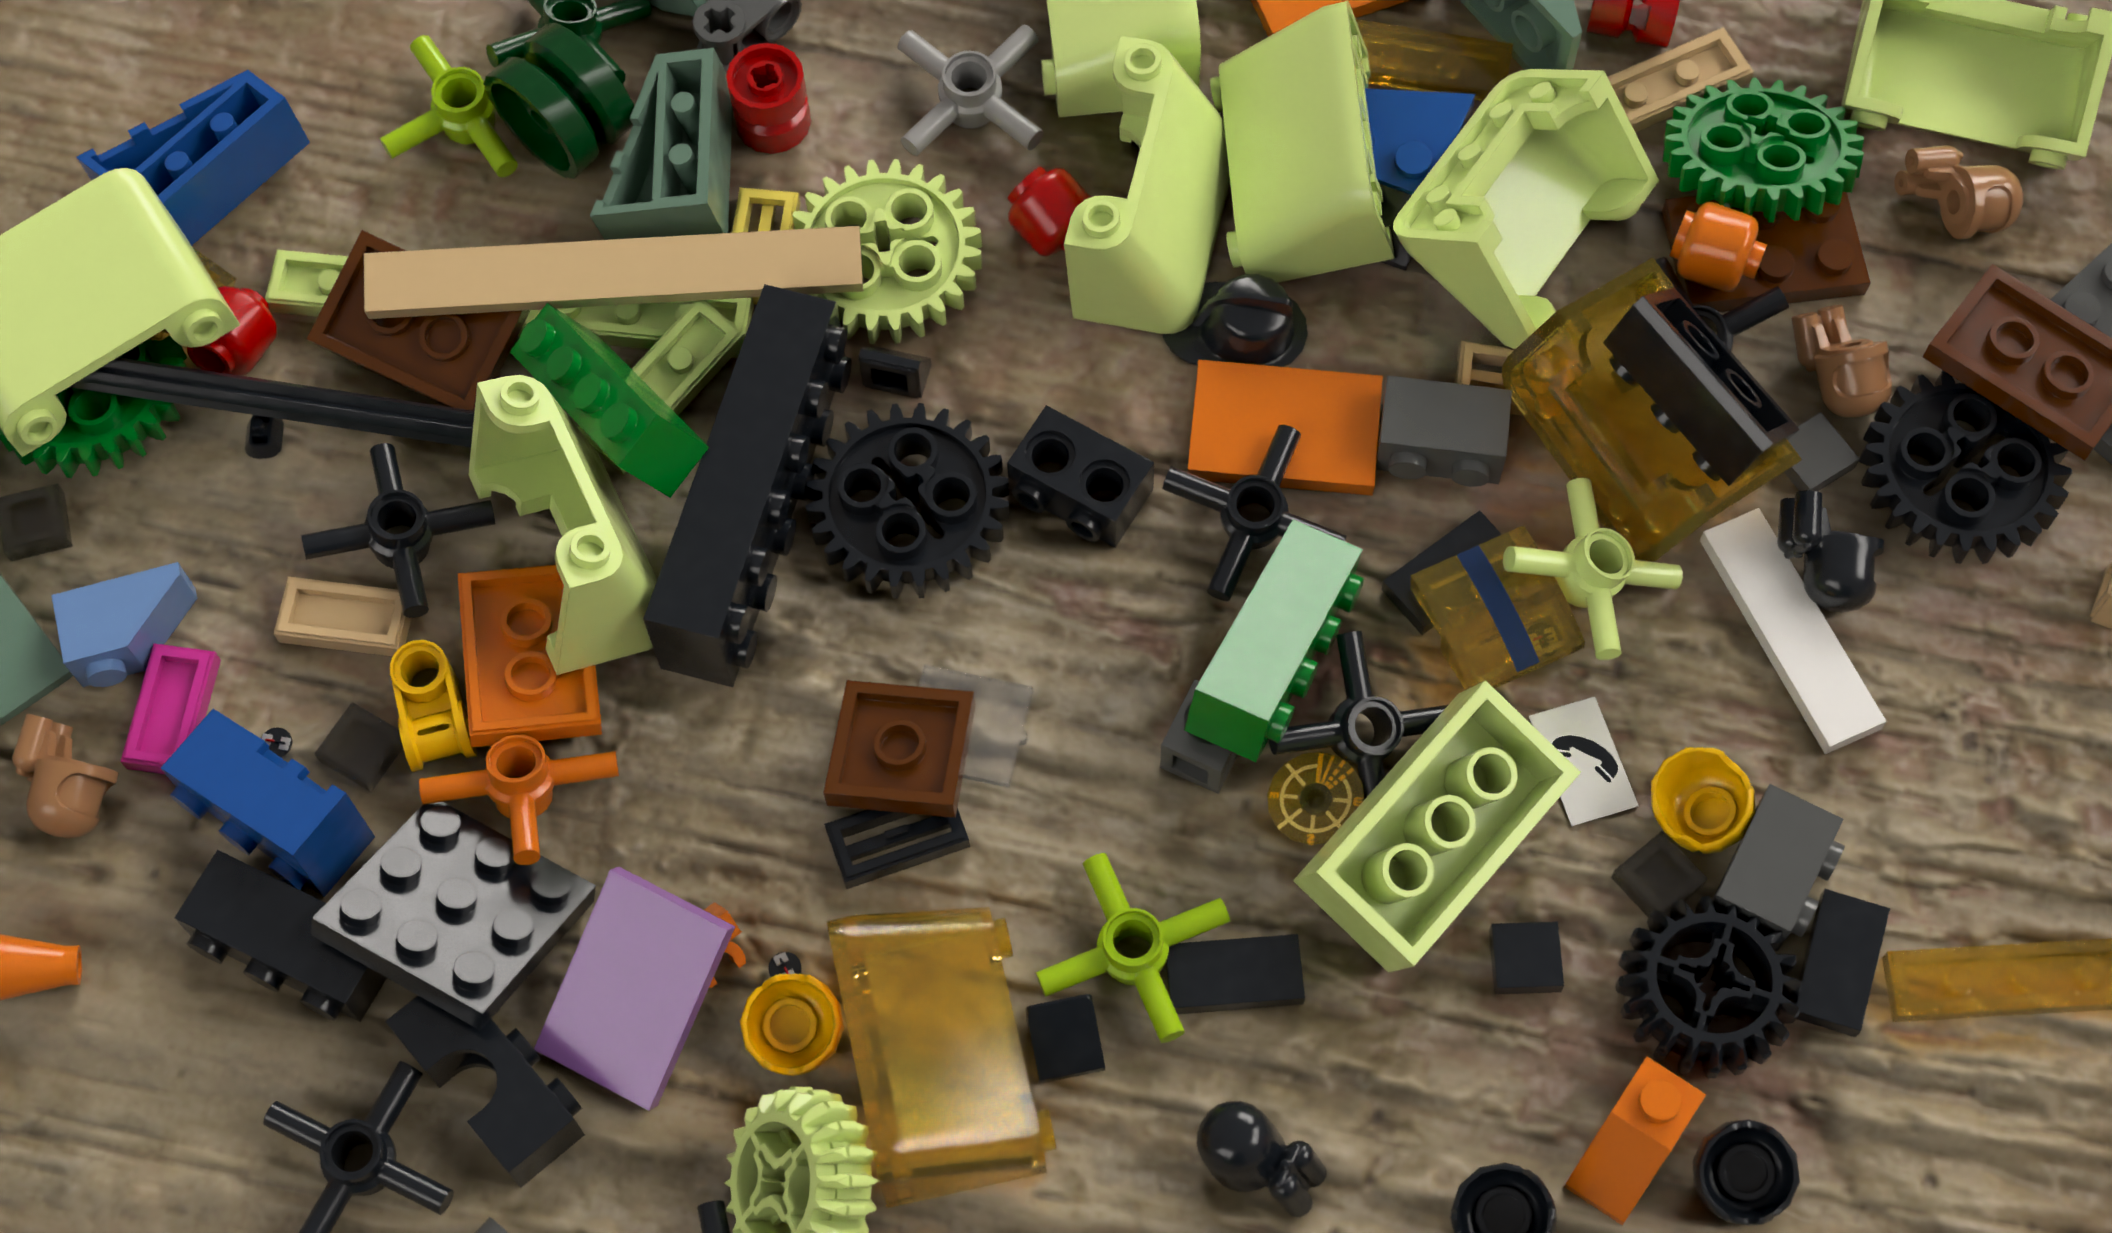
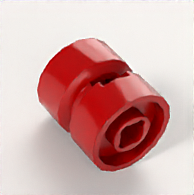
(1649, 22)
(769, 98)

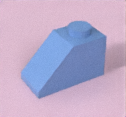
(113, 624)

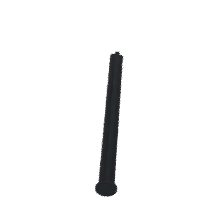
(282, 400)

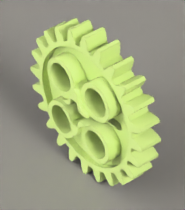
(878, 205)

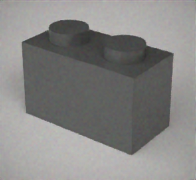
(1443, 431)
(1779, 862)

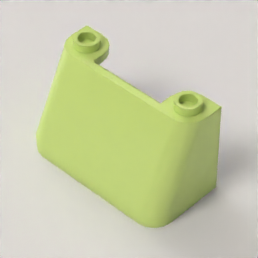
(1086, 42)
(1982, 73)
(1302, 150)
(1521, 190)
(1150, 254)
(89, 287)
(544, 462)

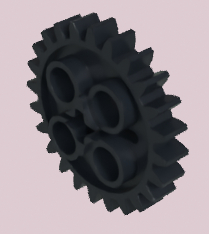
(2004, 505)
(862, 529)

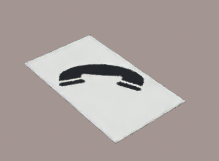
(1585, 741)

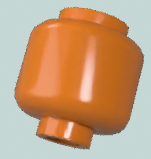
(1717, 247)

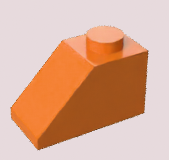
(1634, 1140)

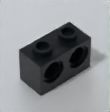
(1090, 465)

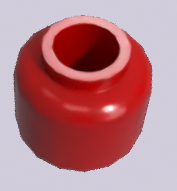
(1044, 208)
(246, 344)

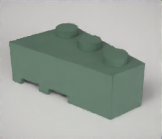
(676, 155)

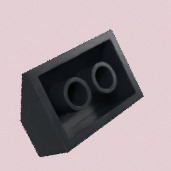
(1697, 386)

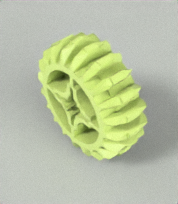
(801, 1166)

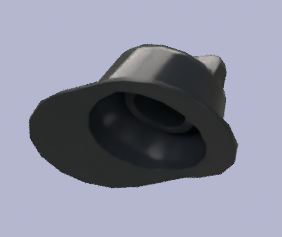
(1243, 322)

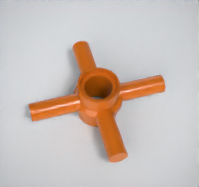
(520, 784)

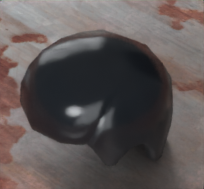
(1746, 1172)
(1503, 1201)

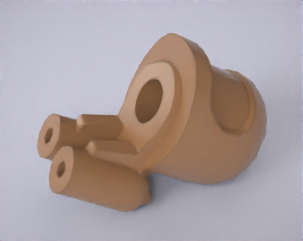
(1968, 196)
(1850, 372)
(62, 791)

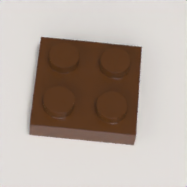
(900, 748)

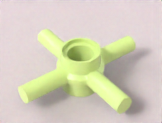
(1593, 568)

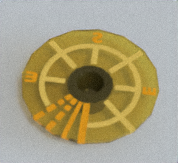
(1313, 797)

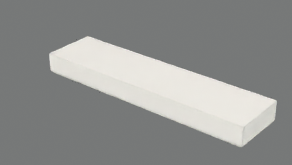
(1792, 631)

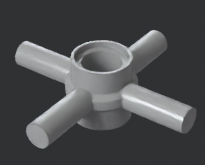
(973, 108)

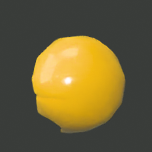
(1702, 799)
(792, 1024)

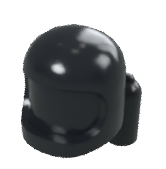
(1836, 563)
(1250, 1154)

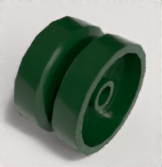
(560, 100)

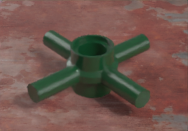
(582, 19)

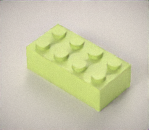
(1437, 827)

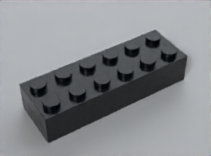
(749, 487)

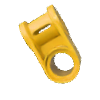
(433, 716)

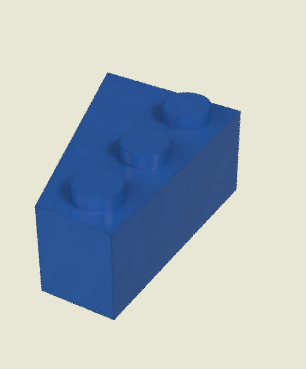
(1413, 132)
(210, 152)
(267, 804)

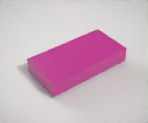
(169, 704)

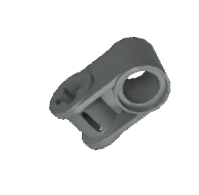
(742, 24)

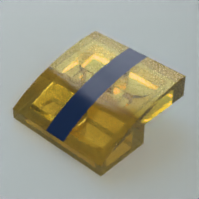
(1493, 619)

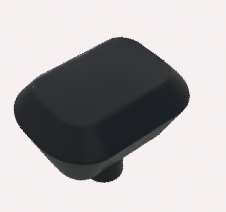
(264, 437)

